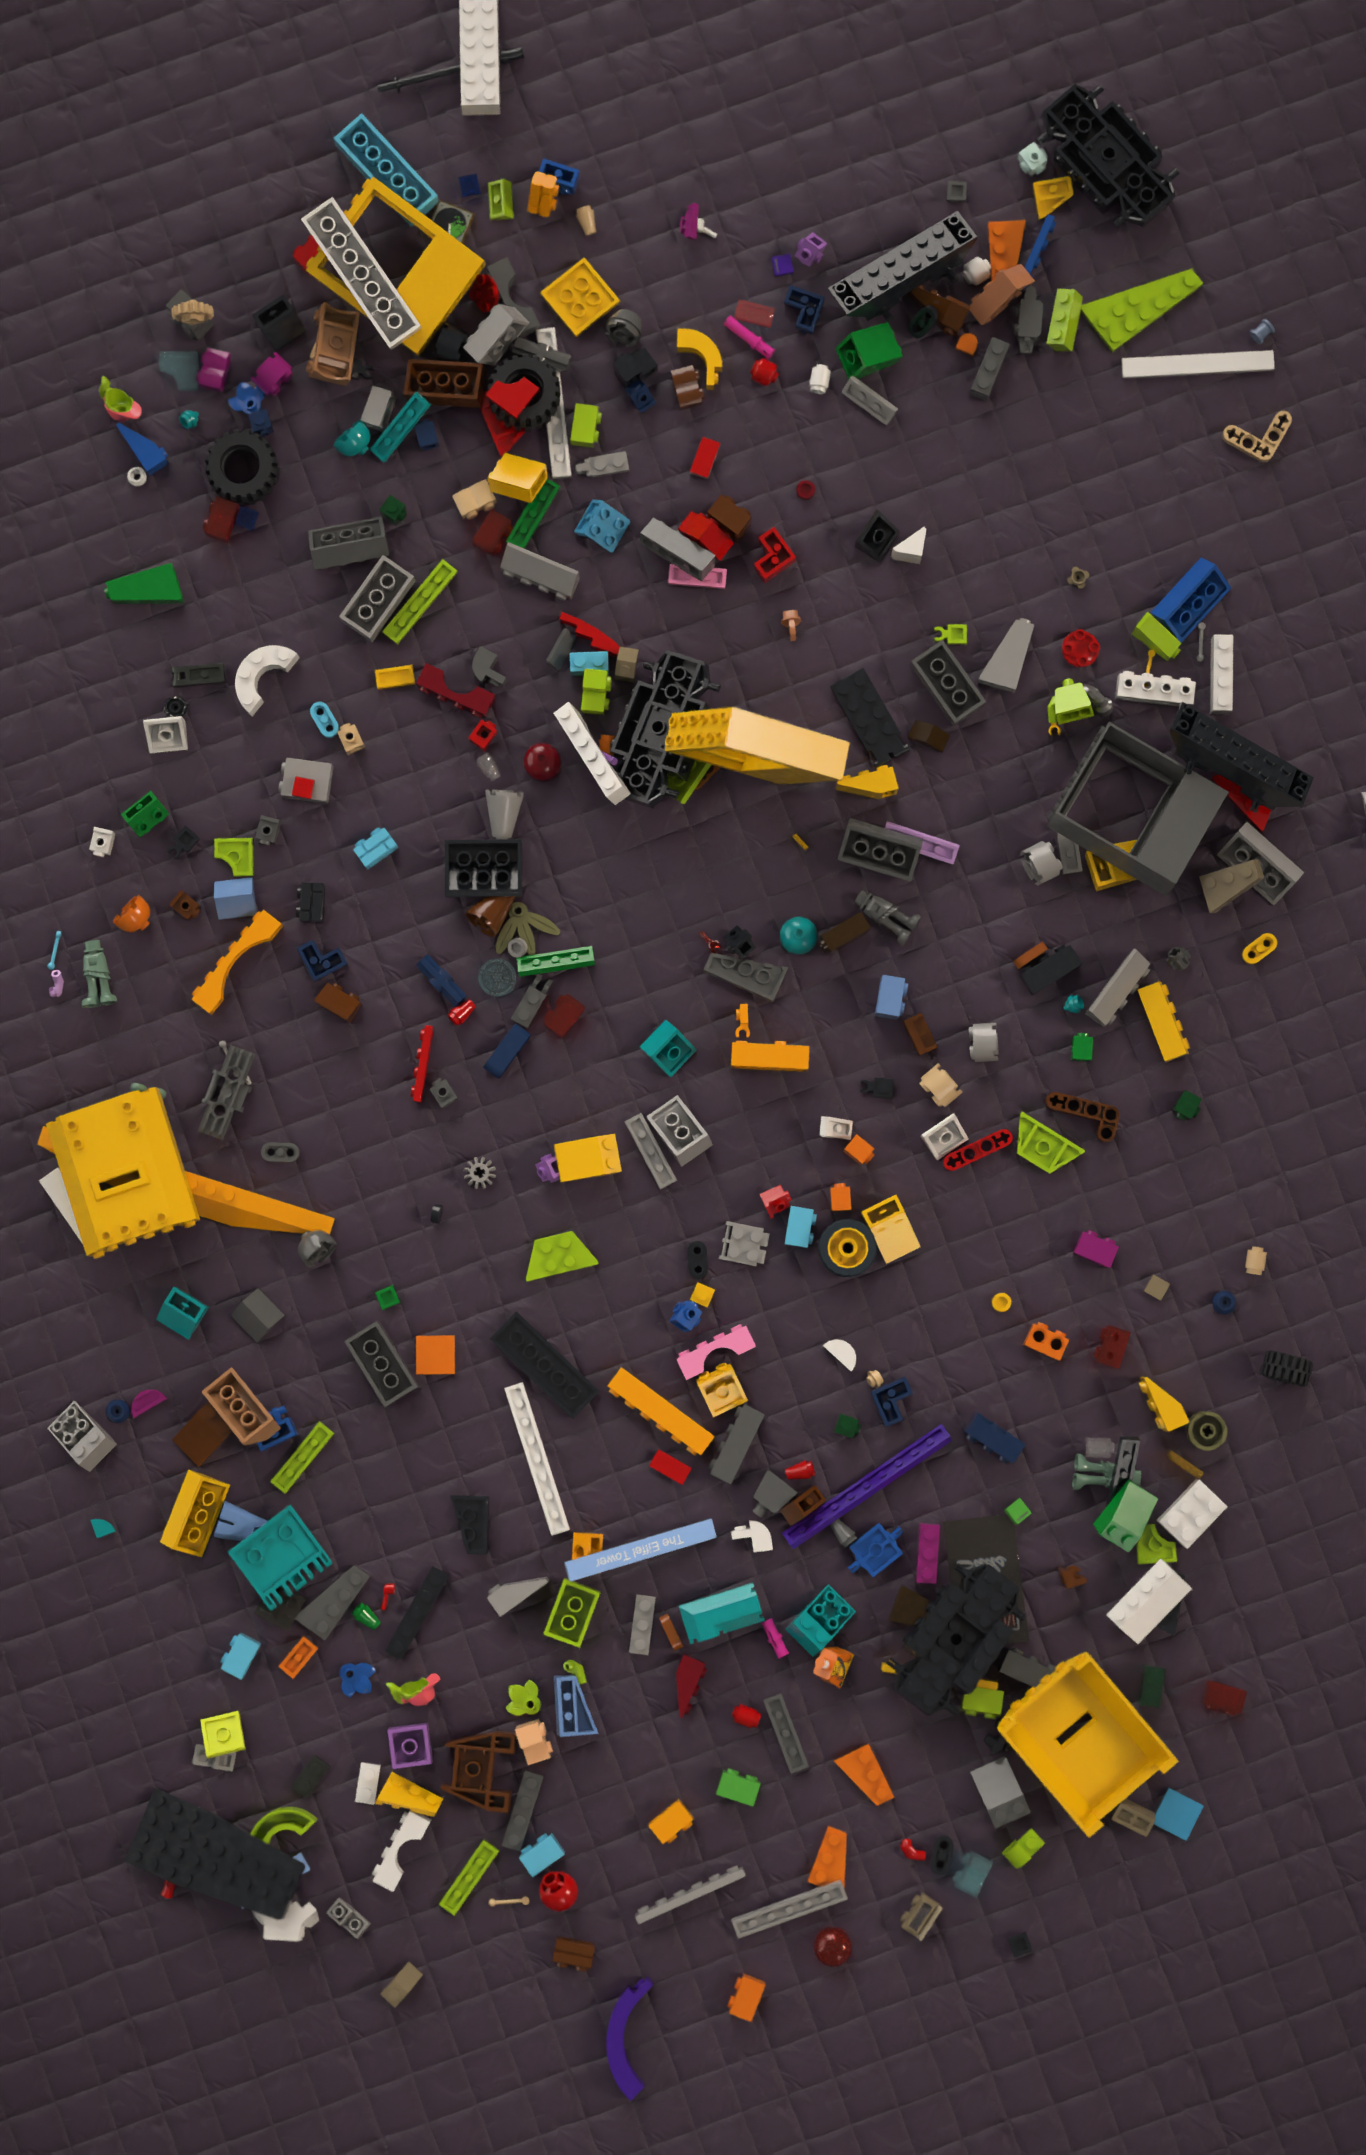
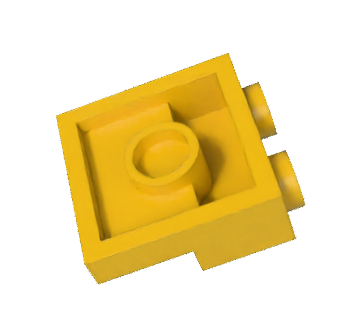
(721, 1389)

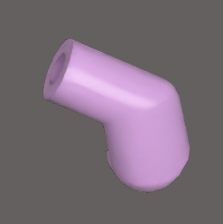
(58, 982)

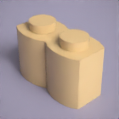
(475, 499)

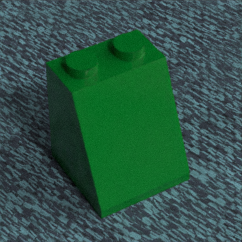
(868, 350)

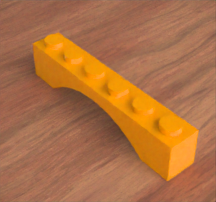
(262, 930)

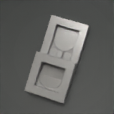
(222, 1762)

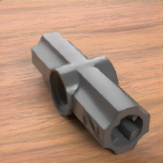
(545, 352)

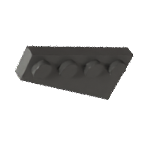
(750, 976)
(330, 1606)

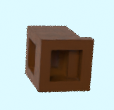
(177, 903)

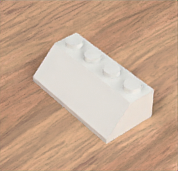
(1149, 1601)

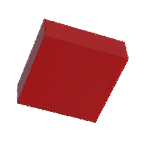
(303, 787)

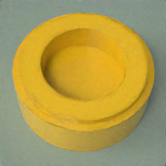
(1001, 1302)

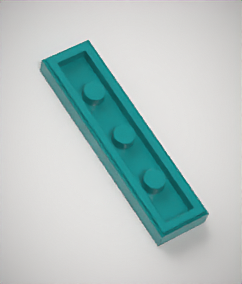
(400, 427)

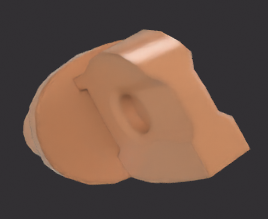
(790, 620)

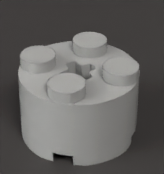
(1040, 862)
(984, 1042)

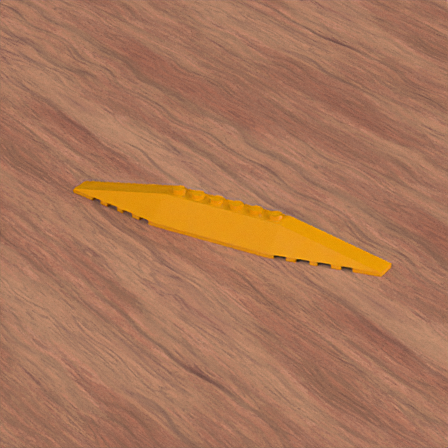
(235, 1205)

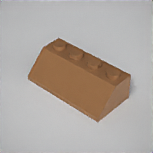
(240, 1408)

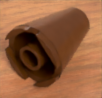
(489, 914)

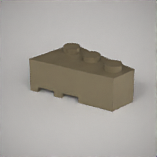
(1229, 883)

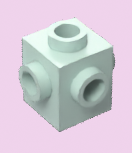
(1032, 159)

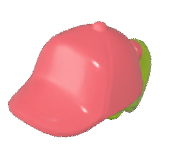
(118, 403)
(415, 1692)

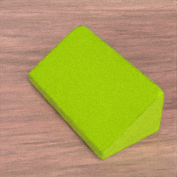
(500, 200)

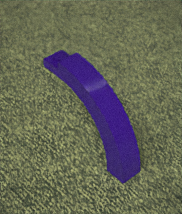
(618, 2061)

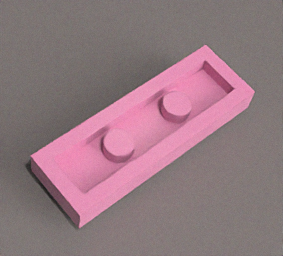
(714, 579)

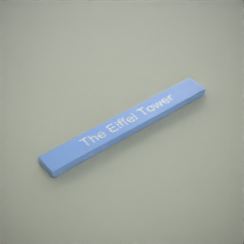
(640, 1549)

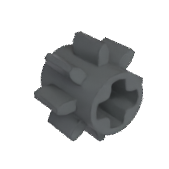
(1178, 958)

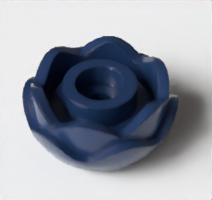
(1218, 1304)
(123, 1408)

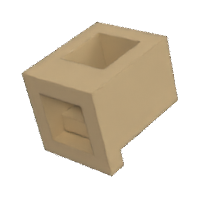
(355, 743)

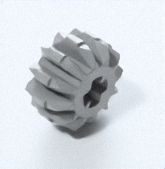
(477, 1179)

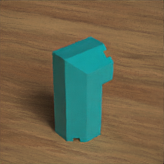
(721, 1611)

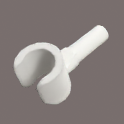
(700, 228)

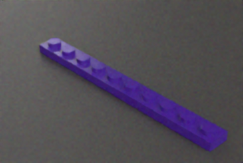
(867, 1486)

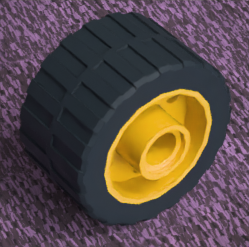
(862, 1245)

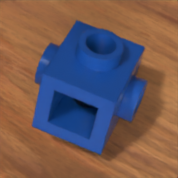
(686, 1316)

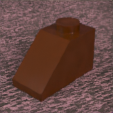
(802, 1505)

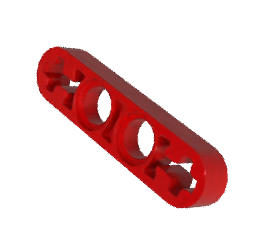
(976, 1147)

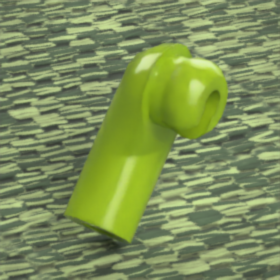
(575, 1669)

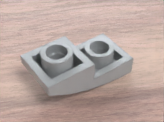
(348, 1918)

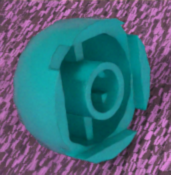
(353, 440)
(798, 935)

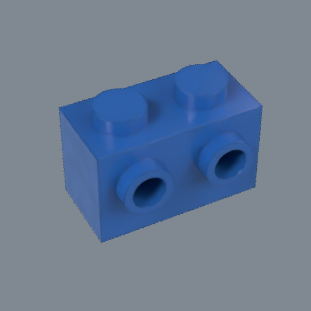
(566, 176)

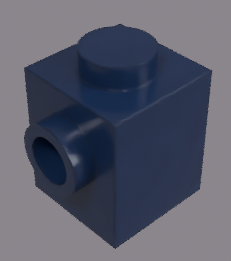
(261, 422)

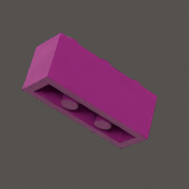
(927, 1553)

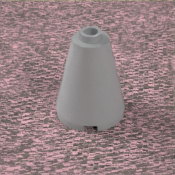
(503, 811)

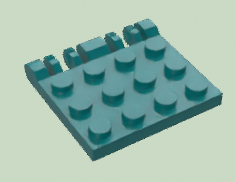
(277, 1555)

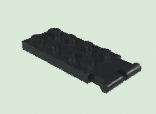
(869, 717)

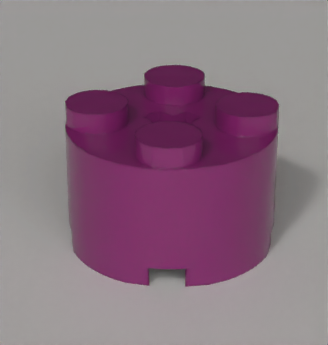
(272, 374)

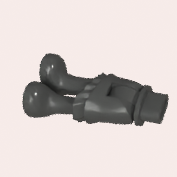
(880, 911)

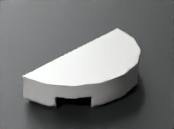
(843, 1352)

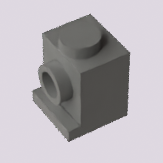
(273, 824)
(443, 1100)

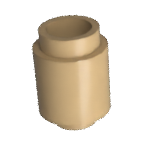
(1255, 1260)

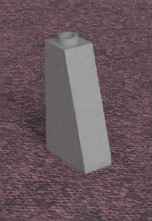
(1007, 662)

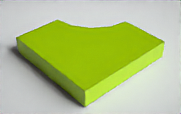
(237, 853)
(1153, 1548)

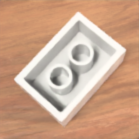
(1191, 1513)

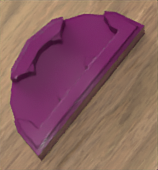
(688, 224)
(146, 1400)

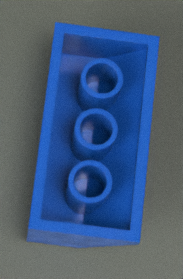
(1191, 599)

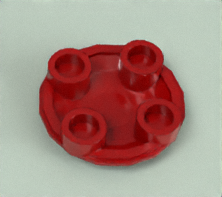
(485, 292)
(1080, 648)

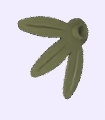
(522, 922)

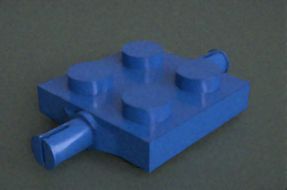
(875, 1549)

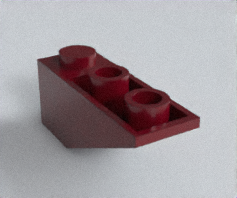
(687, 1675)

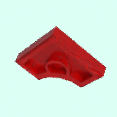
(512, 397)

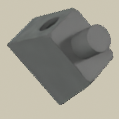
(772, 1494)

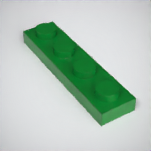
(533, 515)
(555, 961)

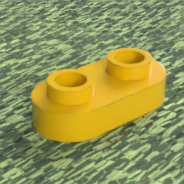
(1259, 949)

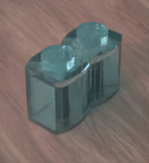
(973, 1873)

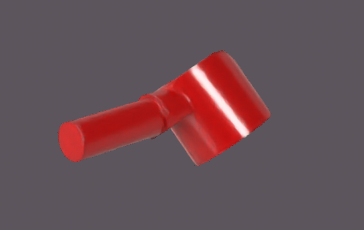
(389, 1588)

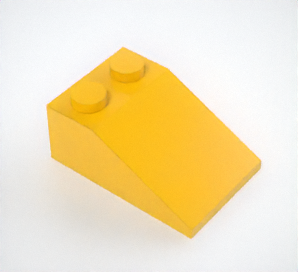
(587, 1158)

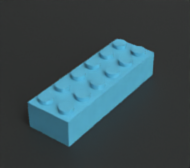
(378, 159)

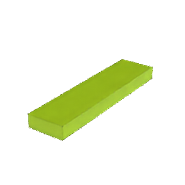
(302, 1457)
(469, 1877)

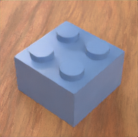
(890, 997)

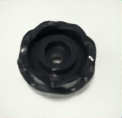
(174, 701)

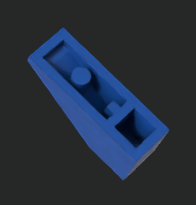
(146, 451)

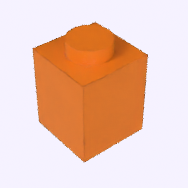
(840, 1197)

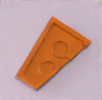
(866, 1773)
(831, 1859)

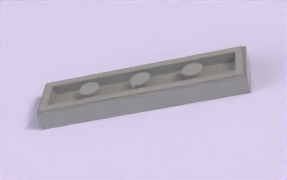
(650, 1151)

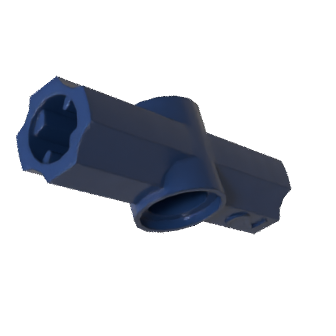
(441, 980)

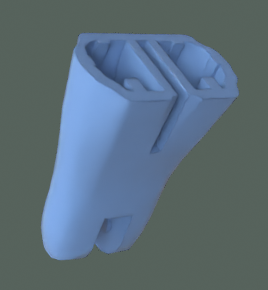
(236, 1523)

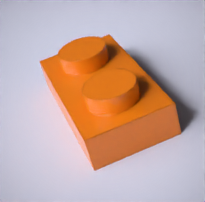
(298, 1657)

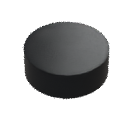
(436, 1213)

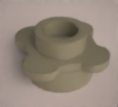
(1080, 583)

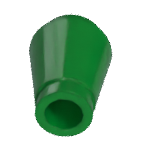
(365, 1615)

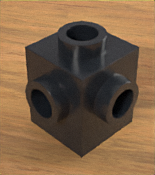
(739, 942)

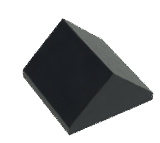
(876, 536)

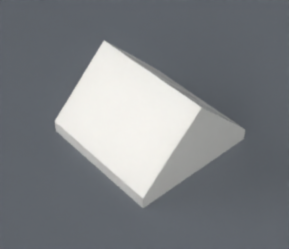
(911, 548)
(166, 734)
(944, 1137)

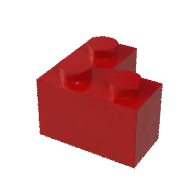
(706, 534)
(778, 555)

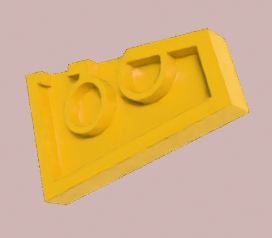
(406, 1794)

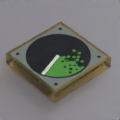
(453, 220)

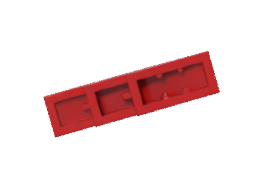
(600, 641)

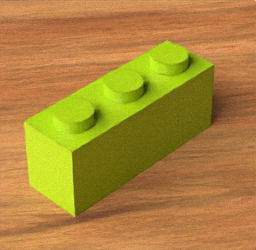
(1064, 320)

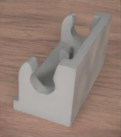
(378, 408)

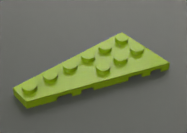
(1131, 311)

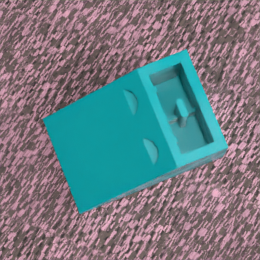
(820, 1620)

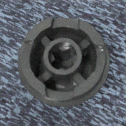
(624, 327)

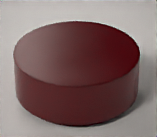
(805, 490)

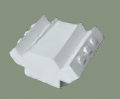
(292, 1926)

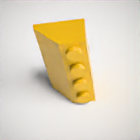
(194, 1513)

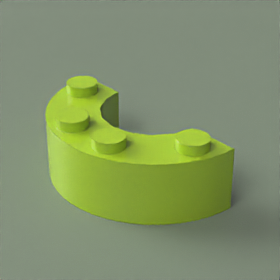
(282, 1819)

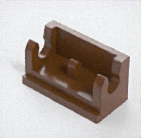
(920, 1034)
(1070, 1578)

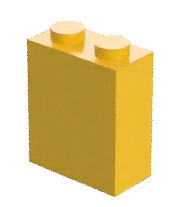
(517, 477)

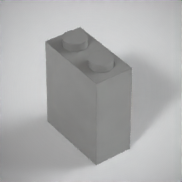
(317, 771)

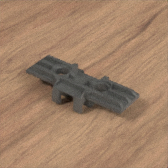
(231, 1095)

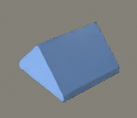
(235, 898)

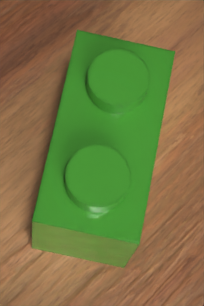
(738, 1787)

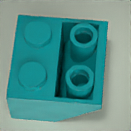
(182, 1312)

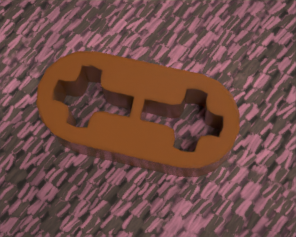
(1030, 955)
(671, 1632)

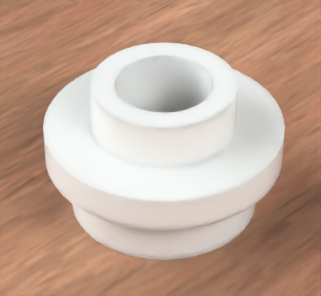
(132, 472)

